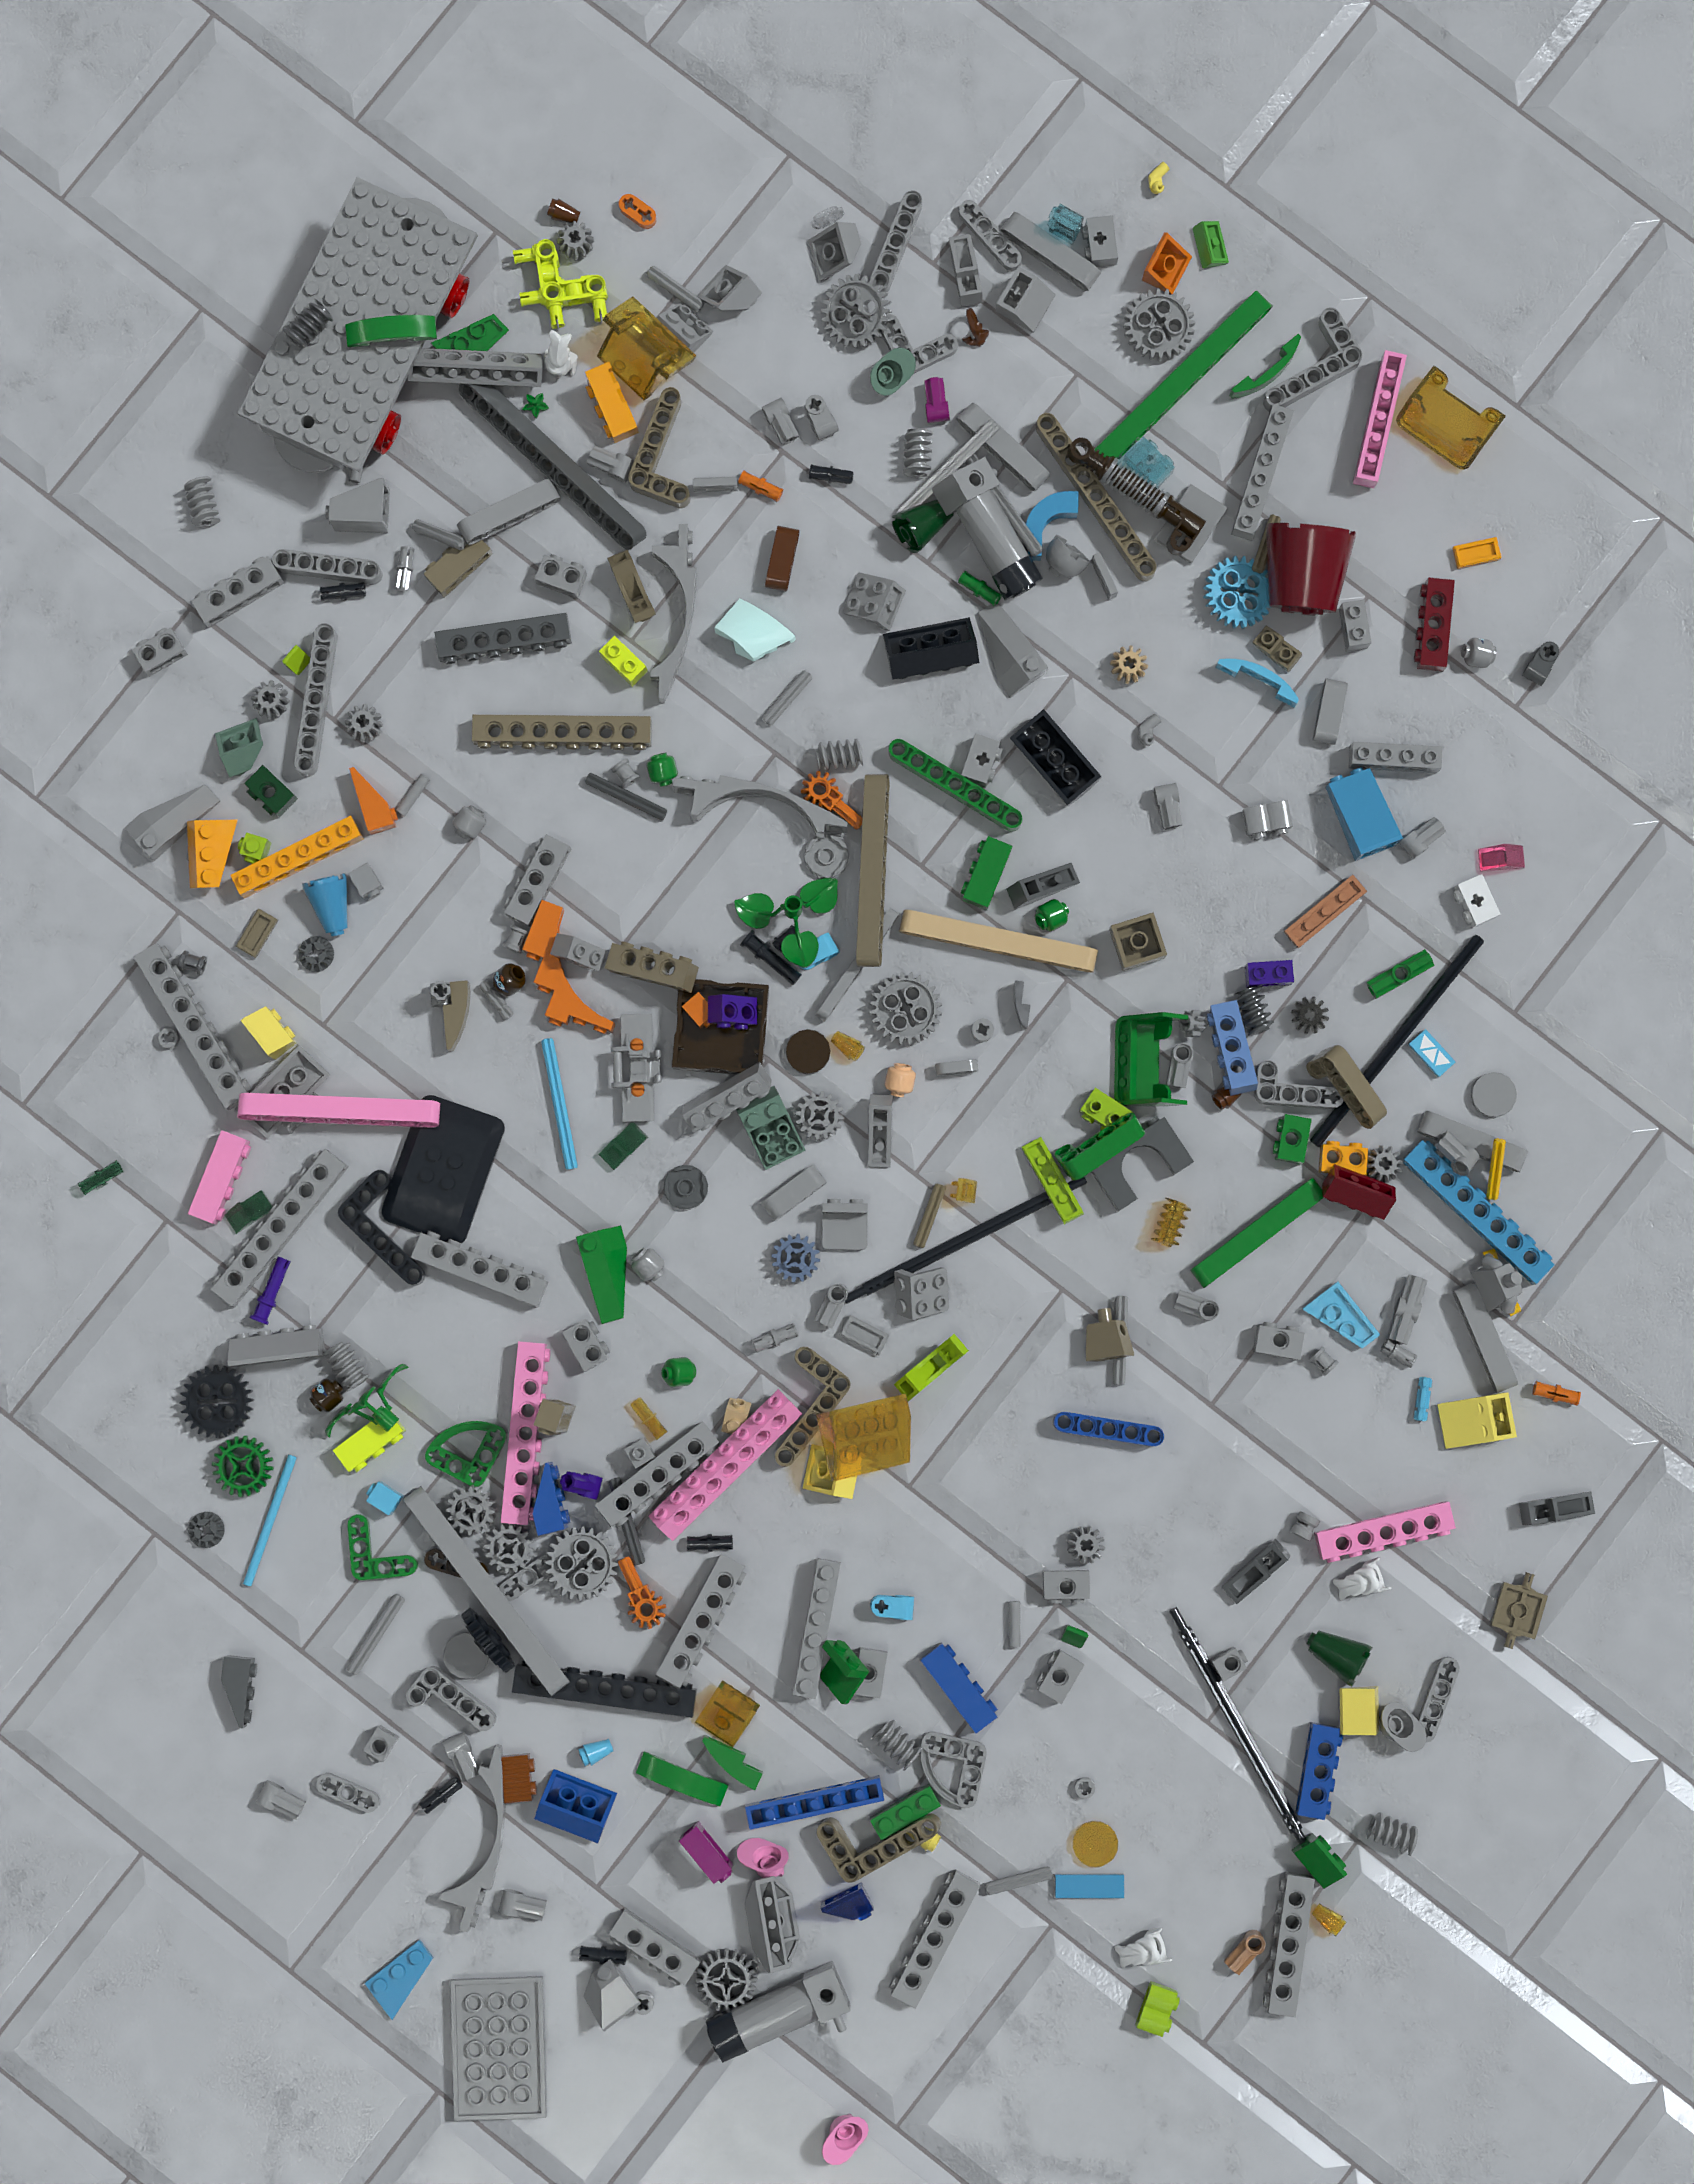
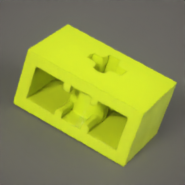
(623, 661)

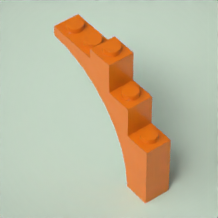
(551, 975)

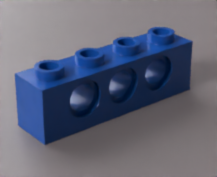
(1321, 1807)

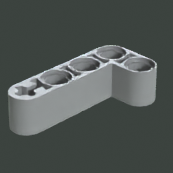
(1298, 1091)
(454, 1702)

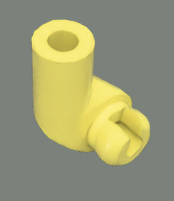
(1155, 178)

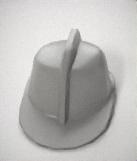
(1402, 1727)

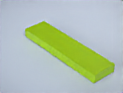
(1052, 1180)

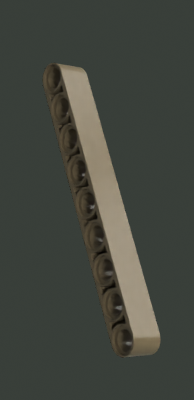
(1096, 507)
(873, 870)

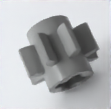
(1194, 1025)

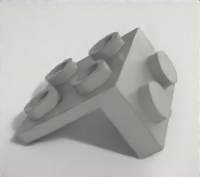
(844, 1224)
(921, 1293)

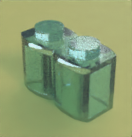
(1065, 223)

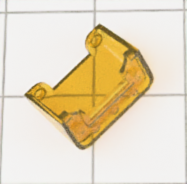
(1447, 422)

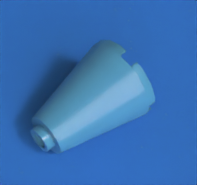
(329, 902)

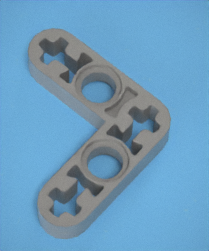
(945, 352)

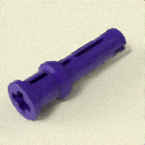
(267, 1300)

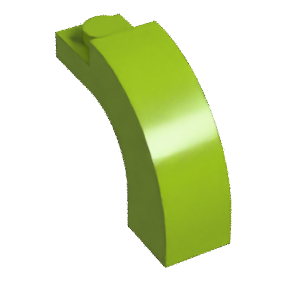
(931, 1367)

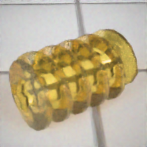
(1171, 1223)

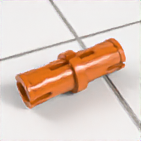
(760, 486)
(1542, 1390)

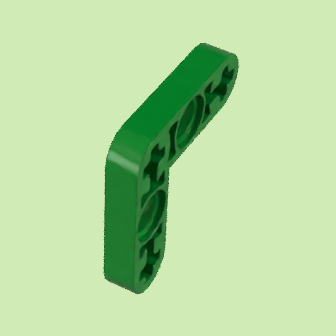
(373, 1563)

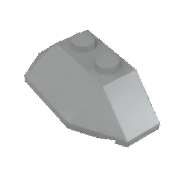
(772, 1923)

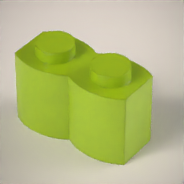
(1156, 2009)

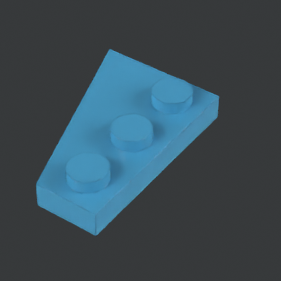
(399, 1977)

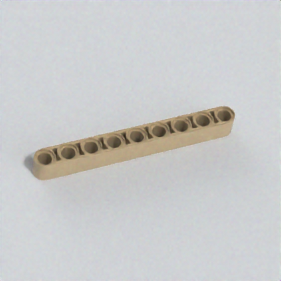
(998, 941)

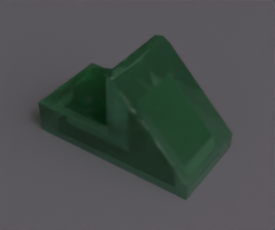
(249, 1211)

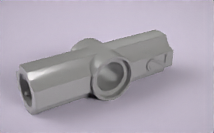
(1407, 1309)

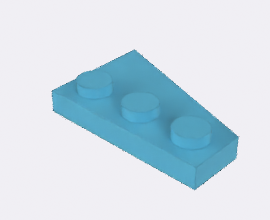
(1343, 1315)

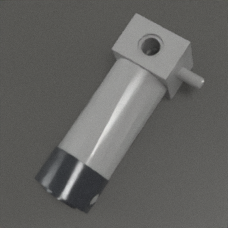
(972, 498)
(780, 2013)

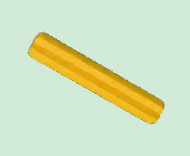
(1495, 1169)

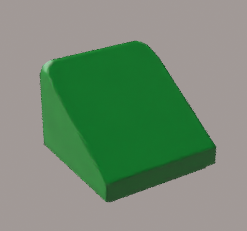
(1074, 1636)

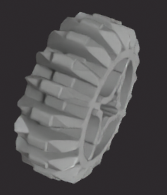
(737, 1979)

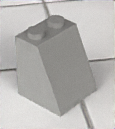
(361, 508)

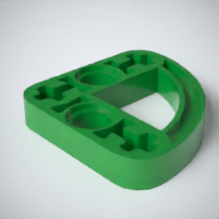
(467, 1466)

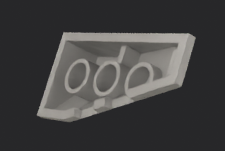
(1012, 654)
(166, 823)

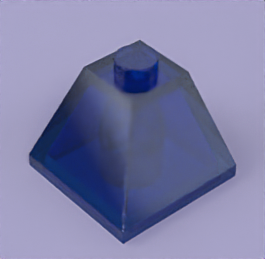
(849, 1904)

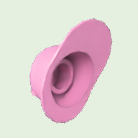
(763, 1857)
(844, 2138)

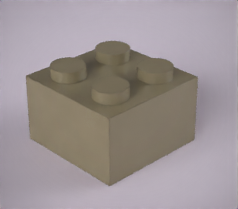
(1138, 941)

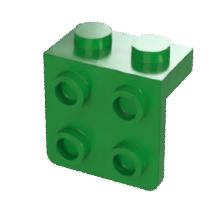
(843, 1671)

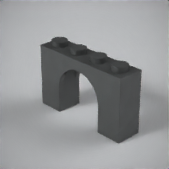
(1158, 1137)

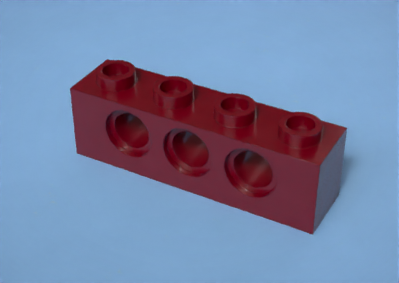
(1443, 591)

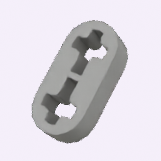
(956, 1067)

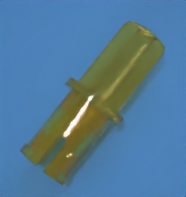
(648, 1418)

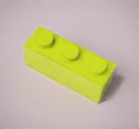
(367, 1443)

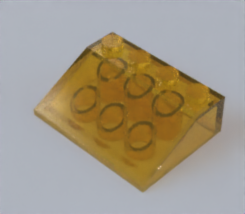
(866, 1437)

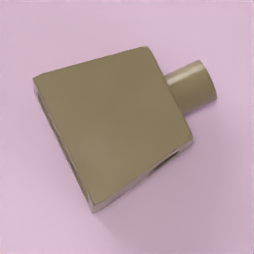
(1107, 1338)

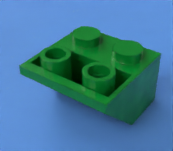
(1318, 1860)

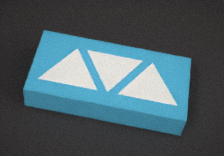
(1431, 1053)

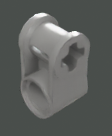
(821, 420)

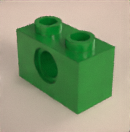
(1300, 1128)

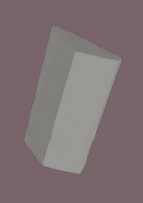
(294, 1076)

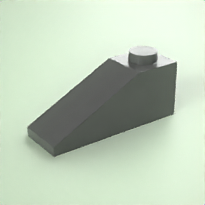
(1042, 885)

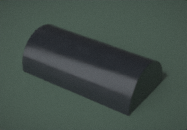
(1056, 757)

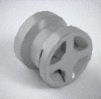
(980, 1033)

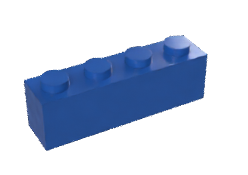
(959, 1688)

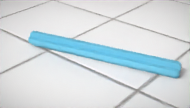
(559, 1103)

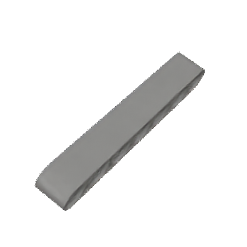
(312, 689)

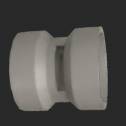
(1303, 1531)

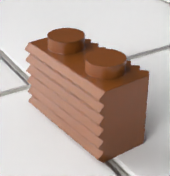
(517, 1778)

